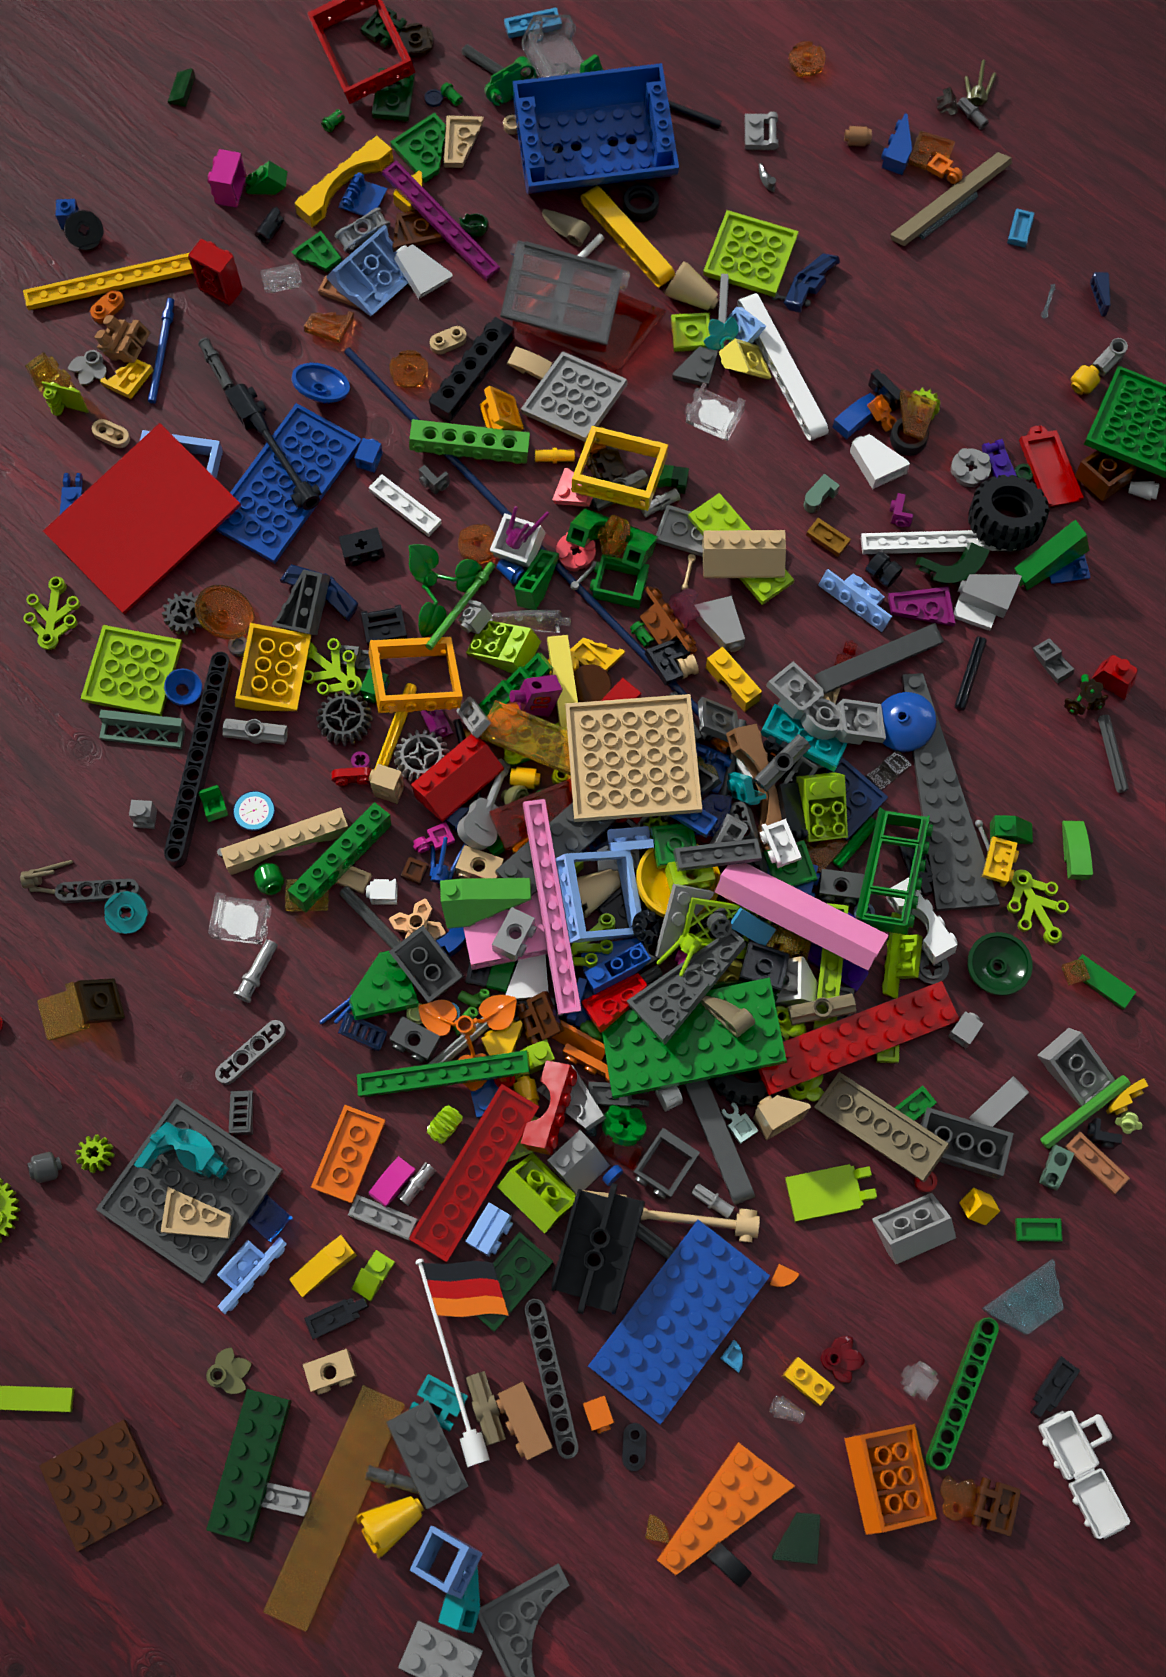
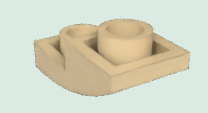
(529, 362)

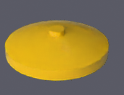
(654, 887)

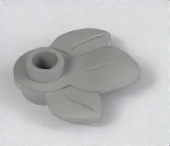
(86, 369)

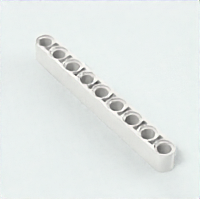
(786, 372)

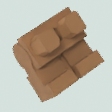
(122, 339)

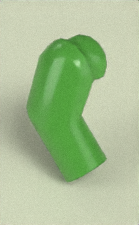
(474, 1000)
(590, 1028)

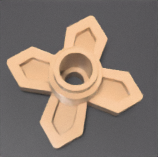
(420, 916)

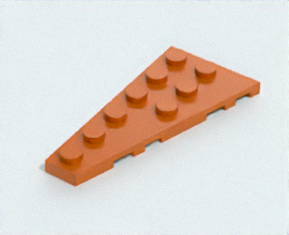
(730, 1500)

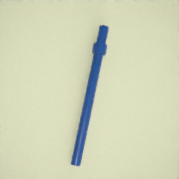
(167, 318)

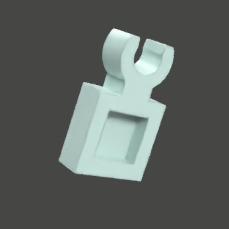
(740, 1126)

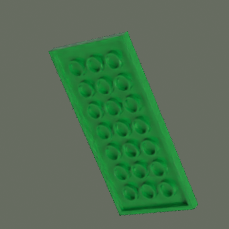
(698, 1048)

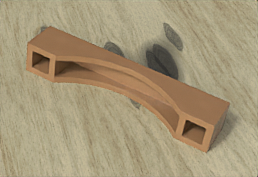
(748, 748)

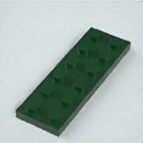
(249, 1465)

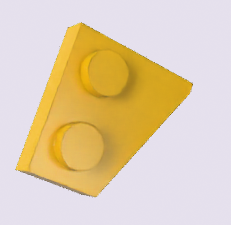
(596, 653)

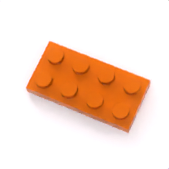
(348, 1154)

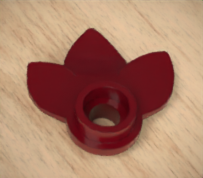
(845, 1359)

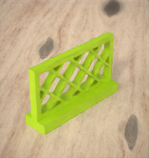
(715, 905)

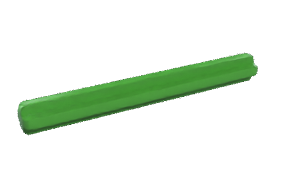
(1085, 1111)

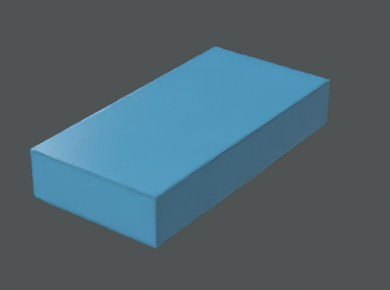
(1020, 228)
(752, 927)

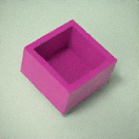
(227, 178)

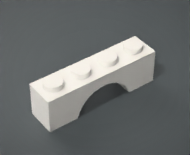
(938, 942)

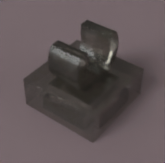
(949, 102)

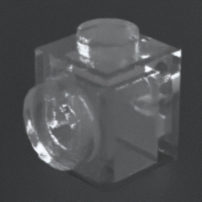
(919, 1380)

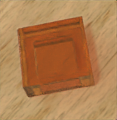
(1075, 972)

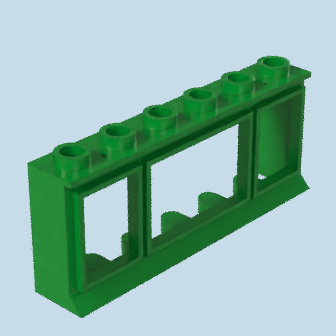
(921, 847)

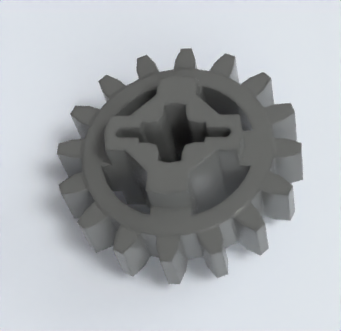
(174, 615)

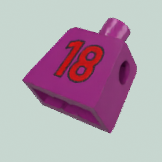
(537, 695)

